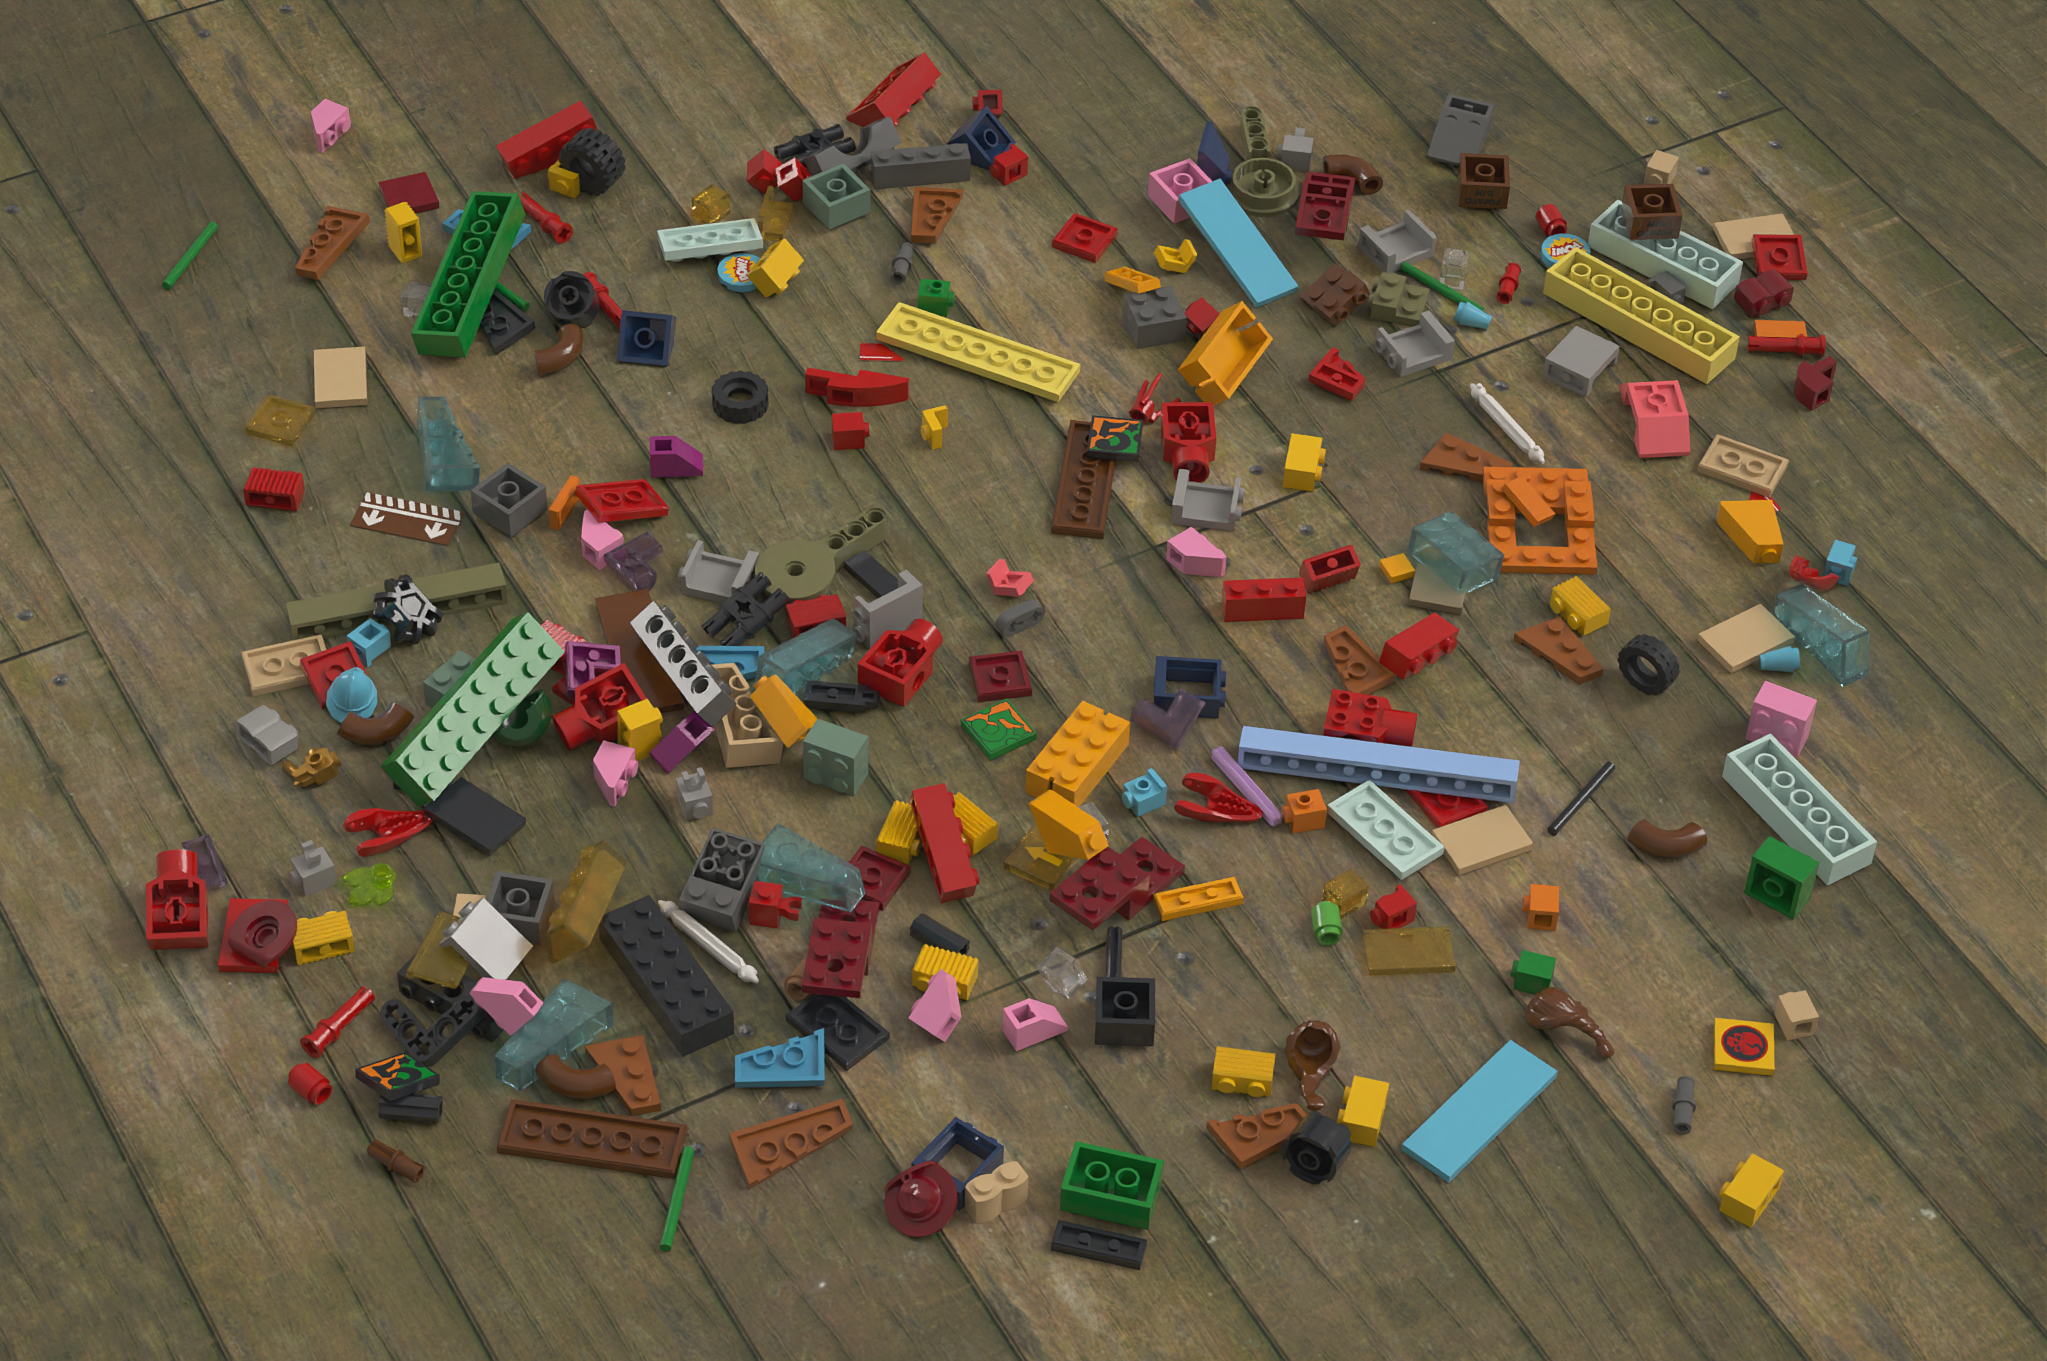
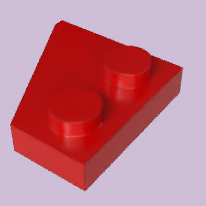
(1337, 376)

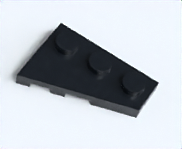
(504, 322)

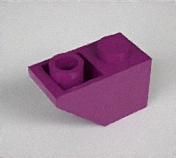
(674, 458)
(681, 742)

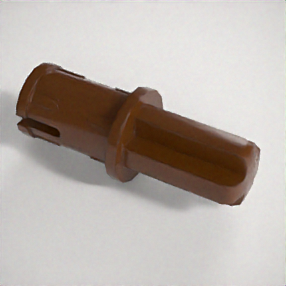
(396, 1161)

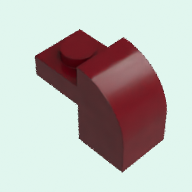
(1814, 382)

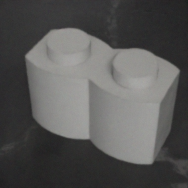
(267, 734)

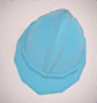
(353, 693)

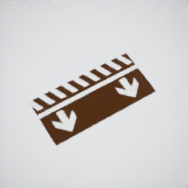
(407, 518)

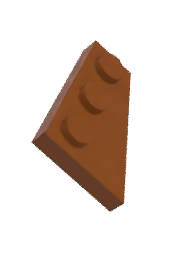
(932, 212)
(1461, 457)
(1563, 648)
(1356, 662)
(631, 1070)
(1256, 1135)

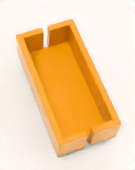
(1225, 354)
(1079, 754)

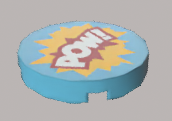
(1559, 245)
(733, 272)

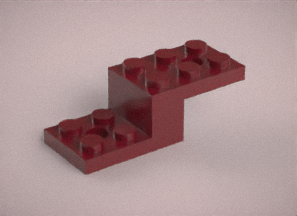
(1325, 206)
(1116, 883)
(840, 950)

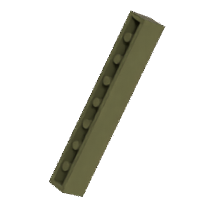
(347, 610)

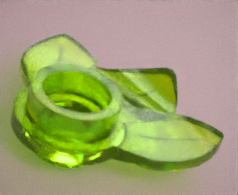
(371, 884)

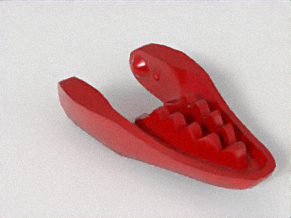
(1800, 572)
(1221, 805)
(389, 825)

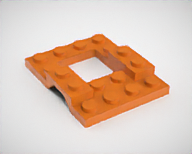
(1566, 493)

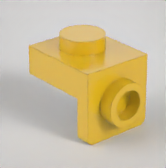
(563, 181)
(1176, 259)
(932, 423)

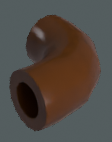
(1345, 165)
(562, 353)
(378, 729)
(1667, 842)
(575, 1082)

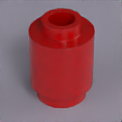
(1551, 220)
(309, 1083)

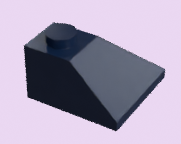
(984, 138)
(1213, 157)
(646, 337)

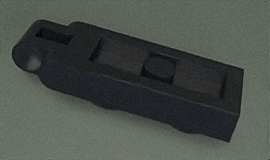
(840, 696)

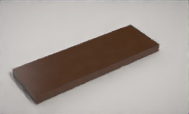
(1082, 488)
(615, 617)
(592, 1139)

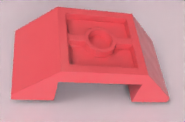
(1659, 418)

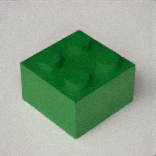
(1781, 877)

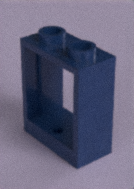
(1191, 671)
(971, 1139)

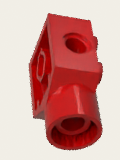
(1188, 437)
(900, 661)
(596, 708)
(1368, 719)
(177, 903)

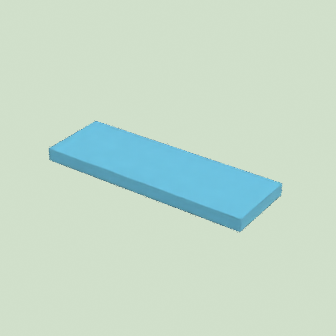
(1238, 243)
(1479, 1111)

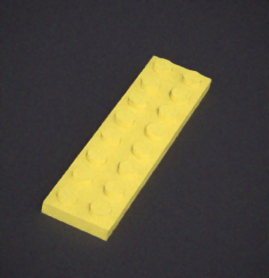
(978, 351)

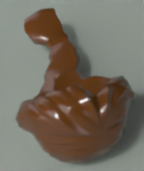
(1556, 1008)
(1310, 1054)

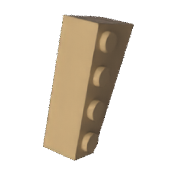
(744, 731)

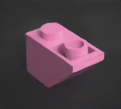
(329, 123)
(598, 540)
(1195, 555)
(613, 769)
(507, 1002)
(939, 1007)
(1031, 1023)

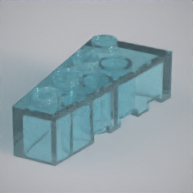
(444, 454)
(1826, 633)
(808, 655)
(809, 870)
(561, 1024)

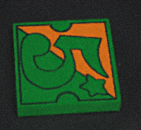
(998, 729)

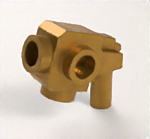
(318, 768)

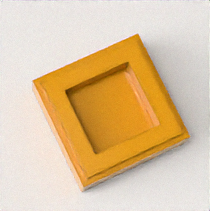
(1397, 568)

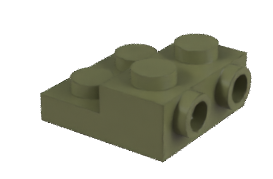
(1396, 300)

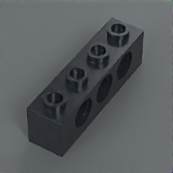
(442, 998)

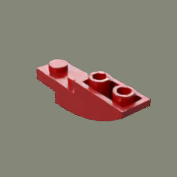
(862, 390)

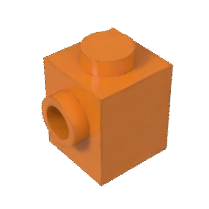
(1305, 811)
(1542, 907)

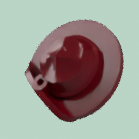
(263, 932)
(921, 1199)

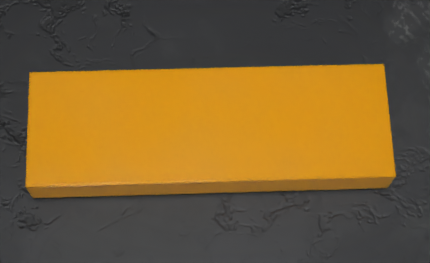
(1132, 280)
(1198, 898)

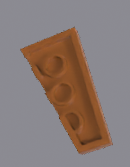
(333, 237)
(786, 1140)

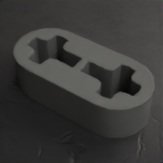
(1020, 617)

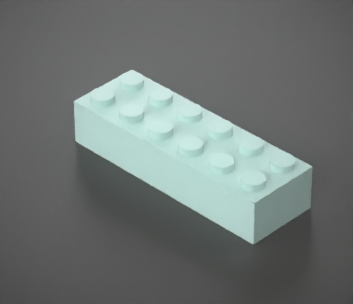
(1697, 265)
(1799, 808)

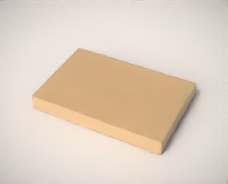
(1737, 234)
(340, 377)
(1743, 465)
(1745, 637)
(278, 665)
(1482, 839)

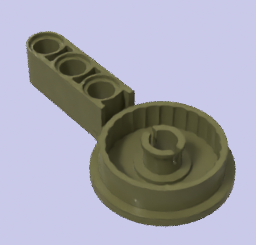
(1261, 171)
(809, 567)

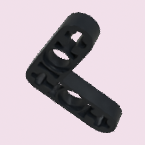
(432, 1038)

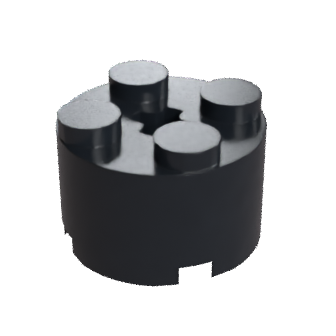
(564, 289)
(1317, 1148)

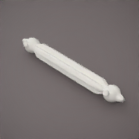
(1507, 423)
(708, 941)

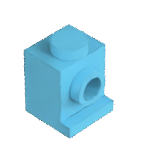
(1841, 561)
(370, 640)
(1144, 793)

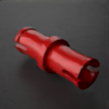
(1508, 283)

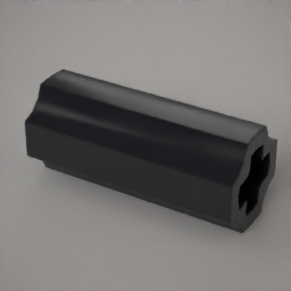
(937, 935)
(412, 1108)

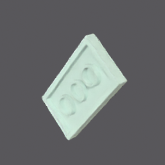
(710, 239)
(1385, 829)

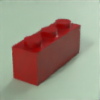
(1263, 599)
(1419, 646)

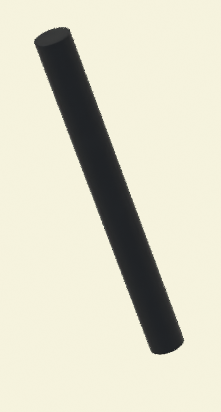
(1581, 798)

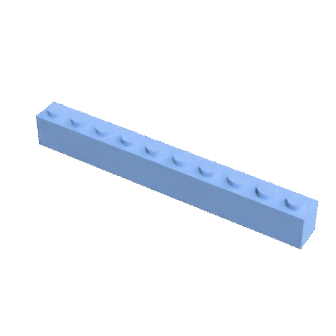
(1379, 762)

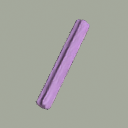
(1246, 785)

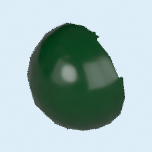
(526, 721)

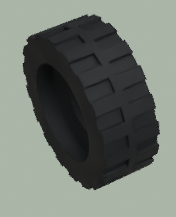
(740, 411)
(1658, 655)

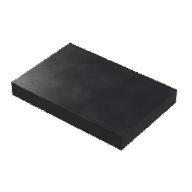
(475, 816)
(847, 1029)

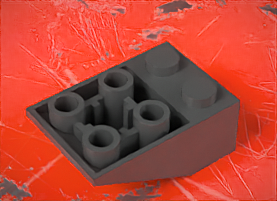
(1460, 129)
(722, 879)

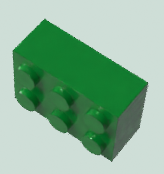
(1111, 1185)

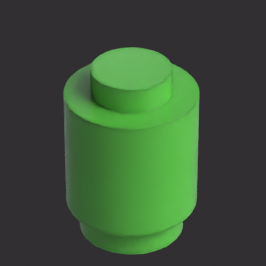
(1326, 923)

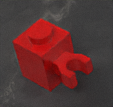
(768, 905)

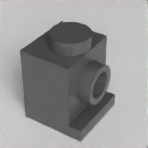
(1669, 286)

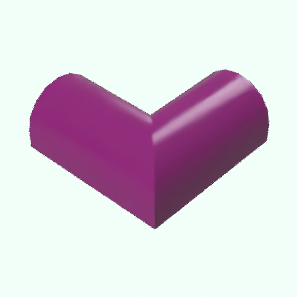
(586, 658)

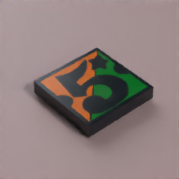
(1115, 438)
(397, 1076)

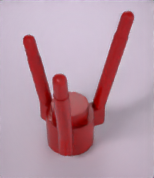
(1144, 407)

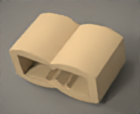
(996, 1192)

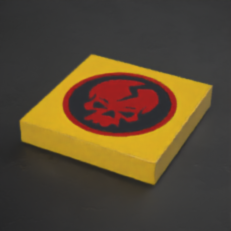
(1744, 1046)

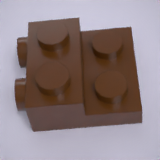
(1335, 294)

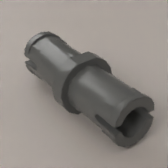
(902, 263)
(1684, 1105)

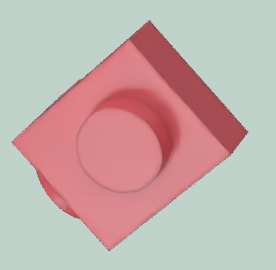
(1008, 582)

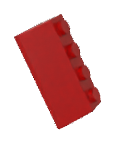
(897, 92)

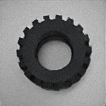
(594, 159)

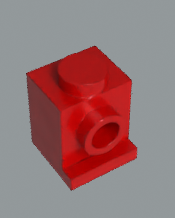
(1010, 165)
(1394, 909)

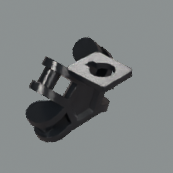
(406, 608)

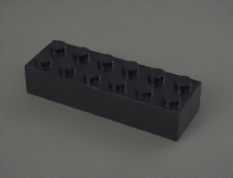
(666, 976)

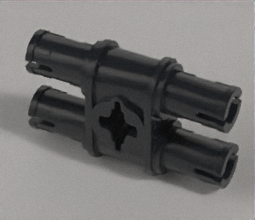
(813, 142)
(744, 601)

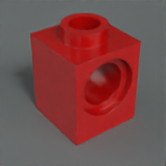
(790, 178)

